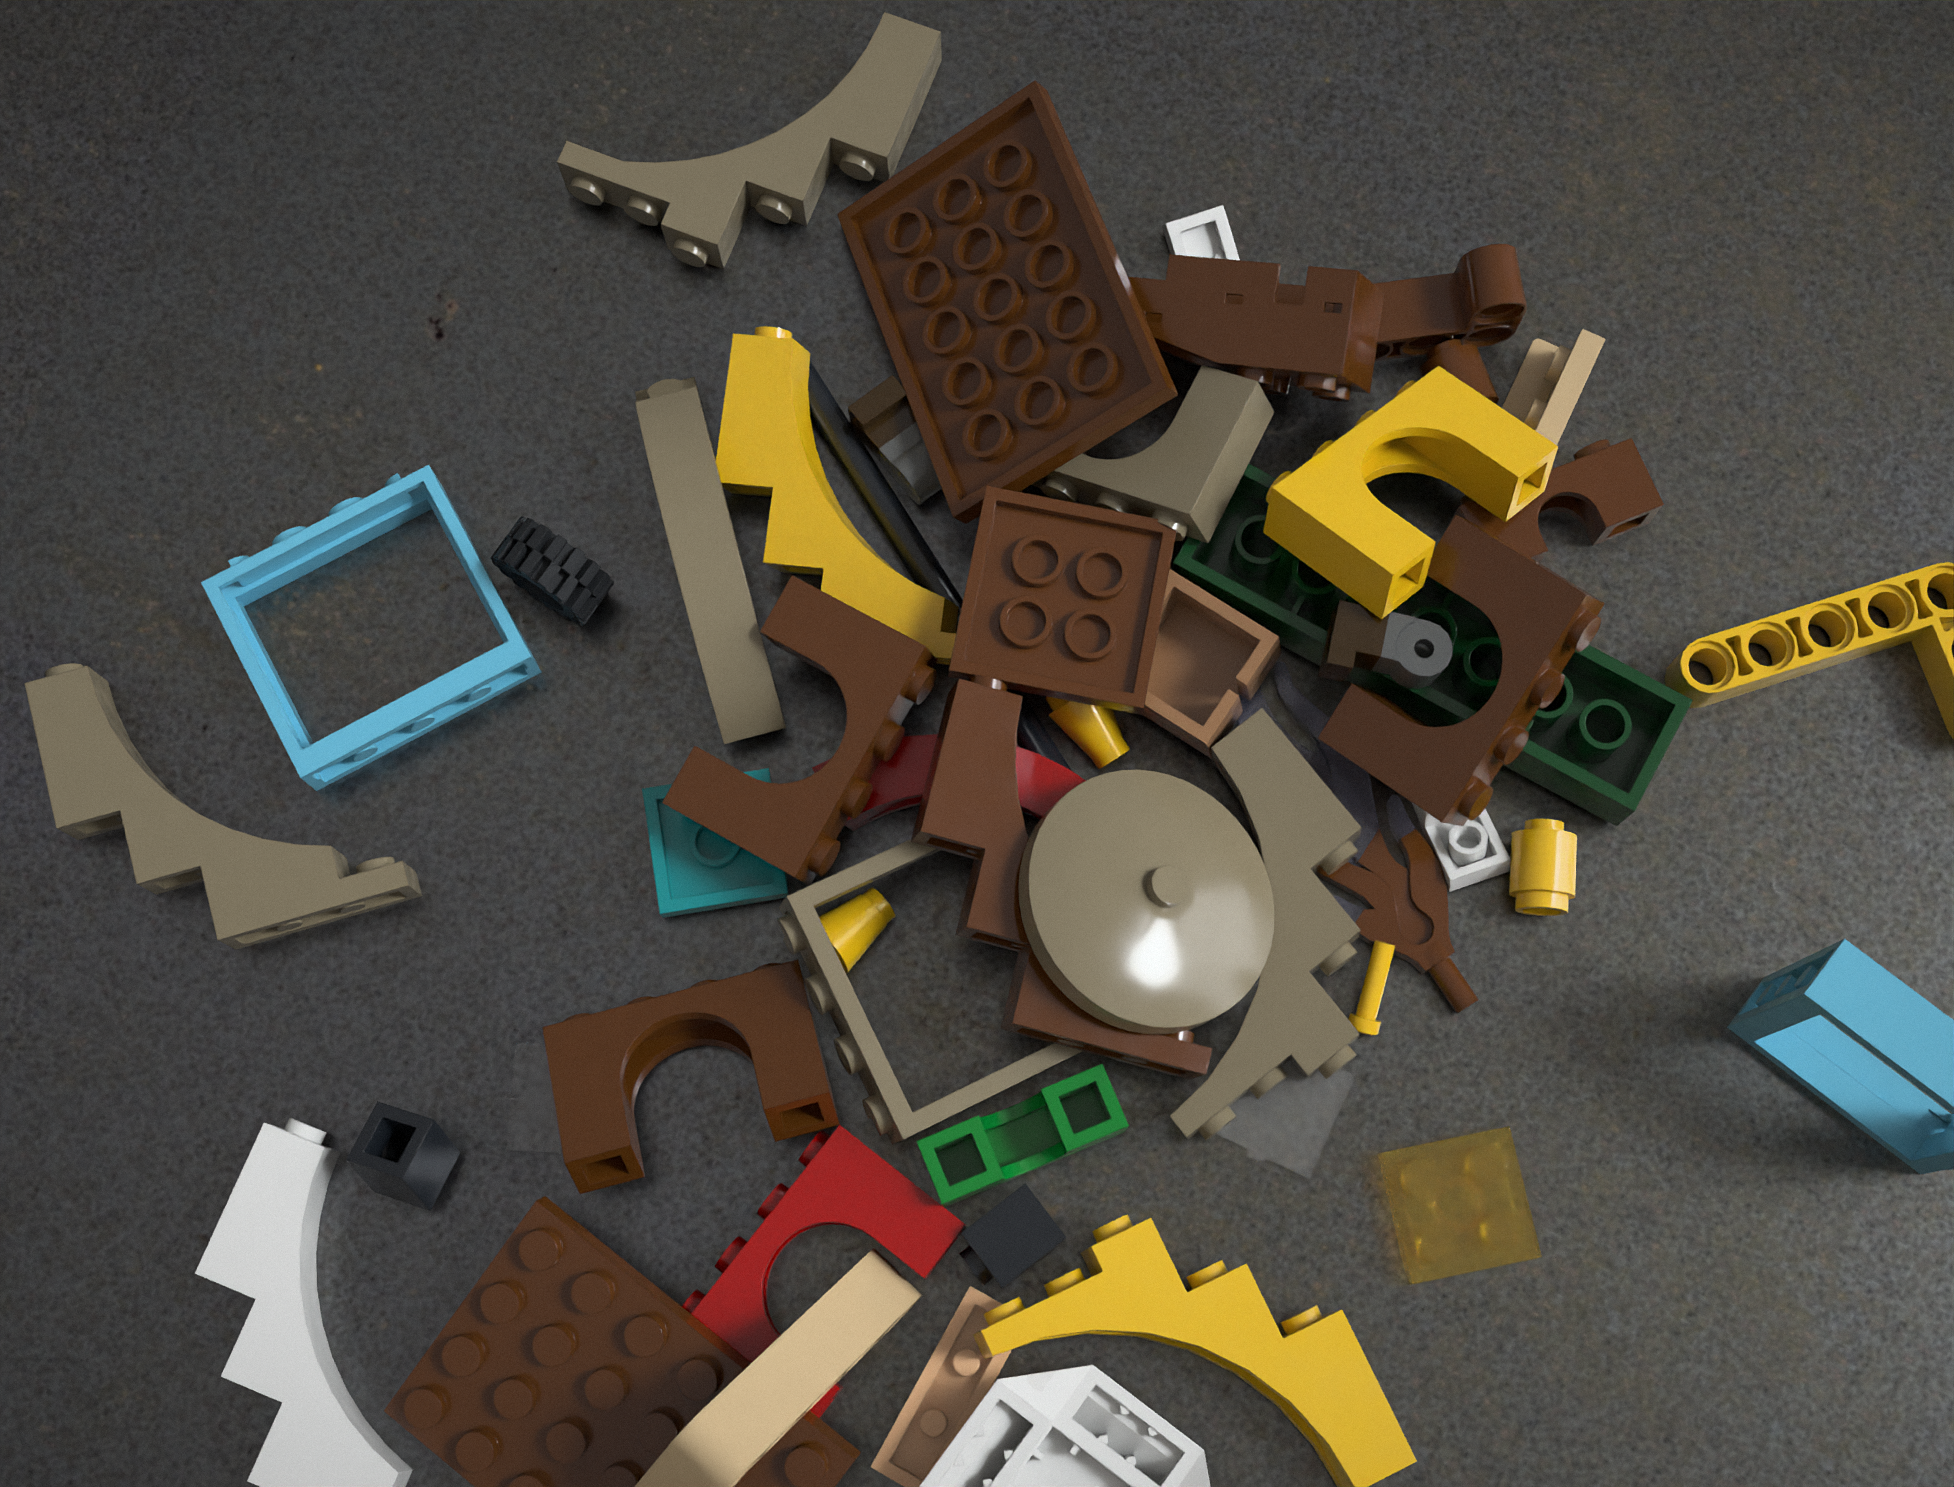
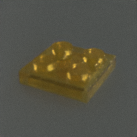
(1459, 1205)

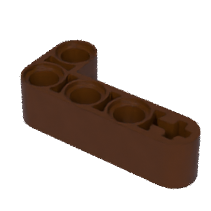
(1475, 304)

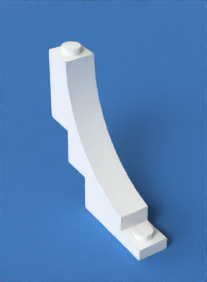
(269, 1253)

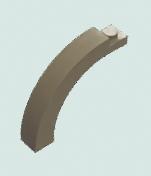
(708, 560)

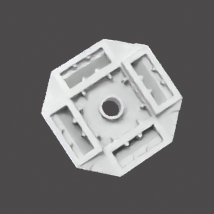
(1067, 1433)

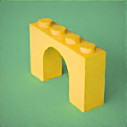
(1429, 429)

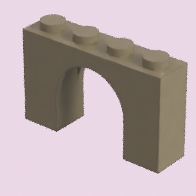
(1188, 470)

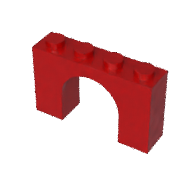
(839, 1186)

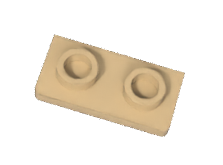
(1552, 383)

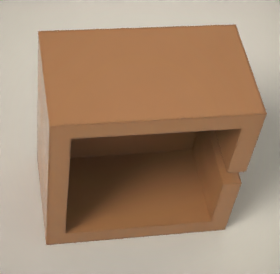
(1203, 664)

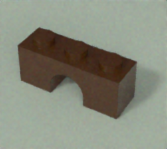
(1601, 488)

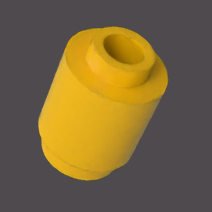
(1543, 868)

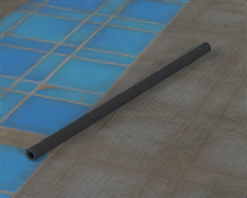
(903, 533)

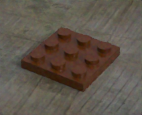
(1063, 600)

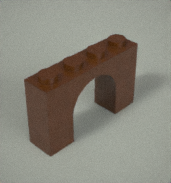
(1539, 629)
(800, 820)
(607, 1054)

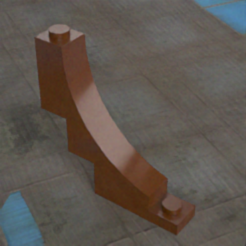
(976, 812)

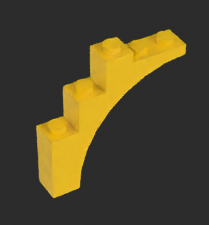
(1308, 1373)

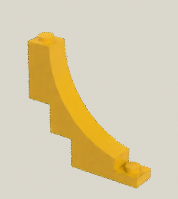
(772, 453)

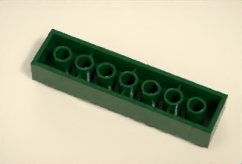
(1588, 745)

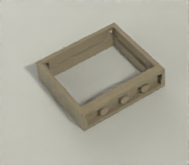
(857, 1042)

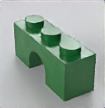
(1023, 1136)

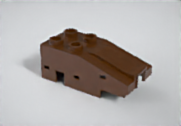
(1267, 331)

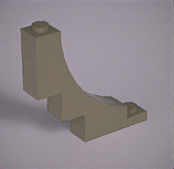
(251, 883)

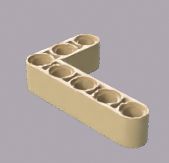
(786, 1379)

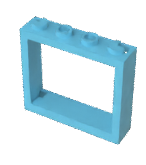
(410, 716)
(1885, 1018)

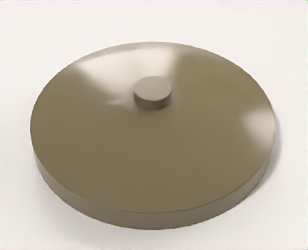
(1146, 902)

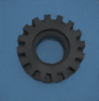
(552, 570)

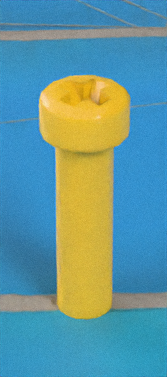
(1365, 1017)

